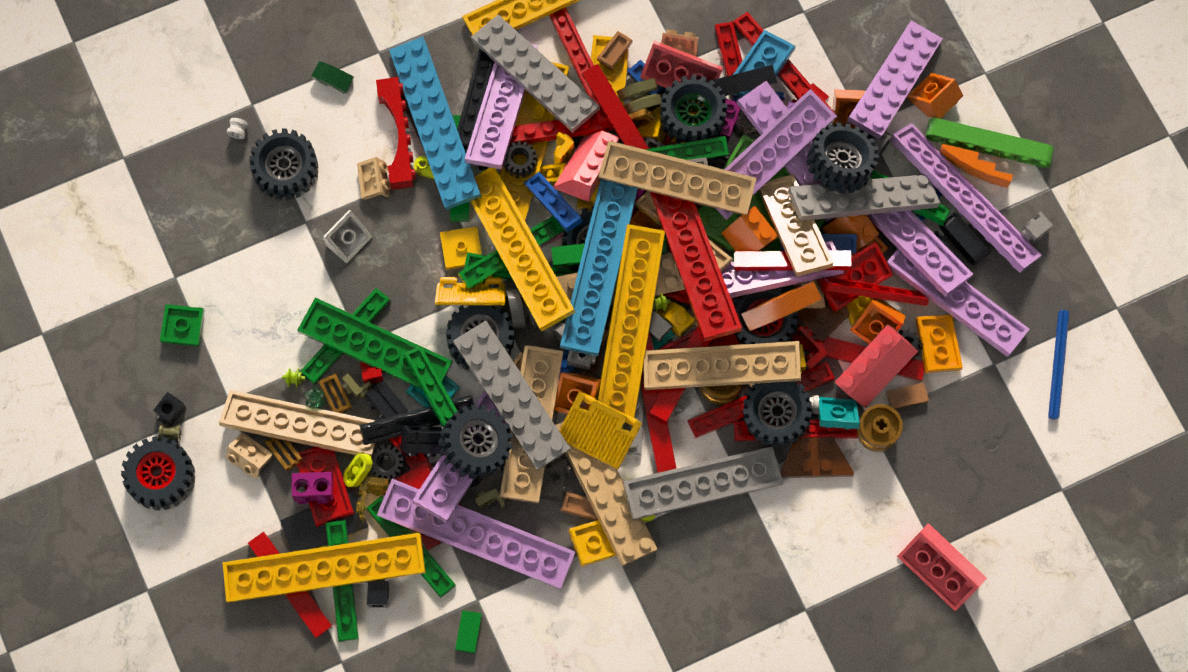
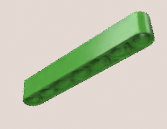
(989, 142)

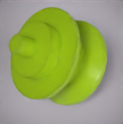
(660, 302)
(293, 377)

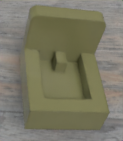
(351, 387)
(486, 498)

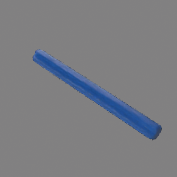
(1058, 365)

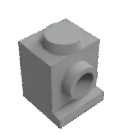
(1036, 228)
(575, 360)

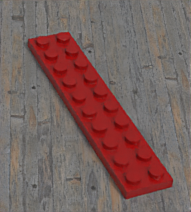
(697, 266)

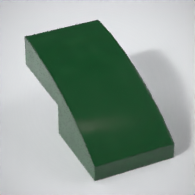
(332, 76)

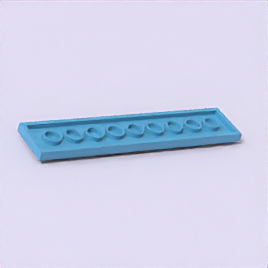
(435, 123)
(599, 268)

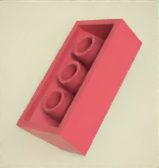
(670, 64)
(583, 168)
(876, 366)
(941, 567)

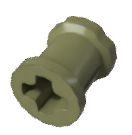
(171, 433)

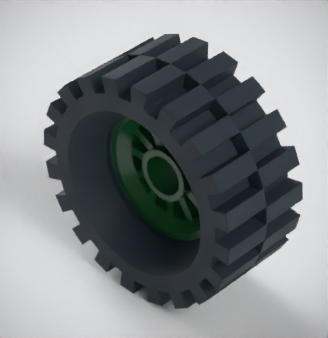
(674, 112)

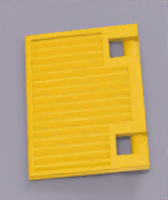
(478, 295)
(599, 430)

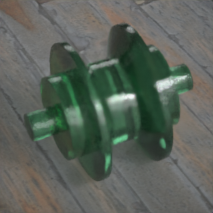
(314, 398)

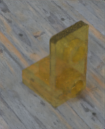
(372, 485)

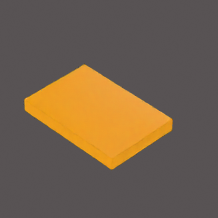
(939, 342)

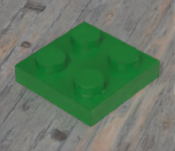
(182, 325)

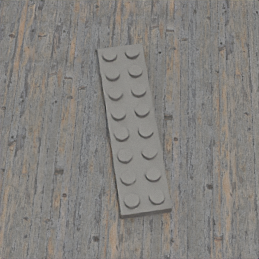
(535, 73)
(875, 197)
(511, 395)
(702, 483)

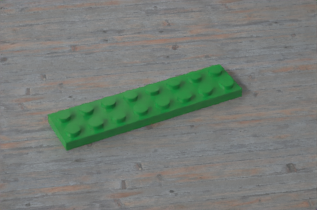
(365, 342)

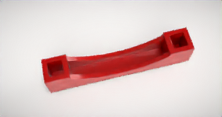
(400, 171)

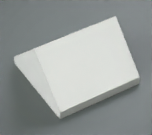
(347, 237)

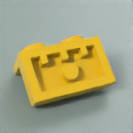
(564, 149)

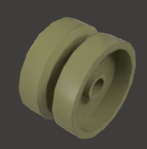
(639, 96)

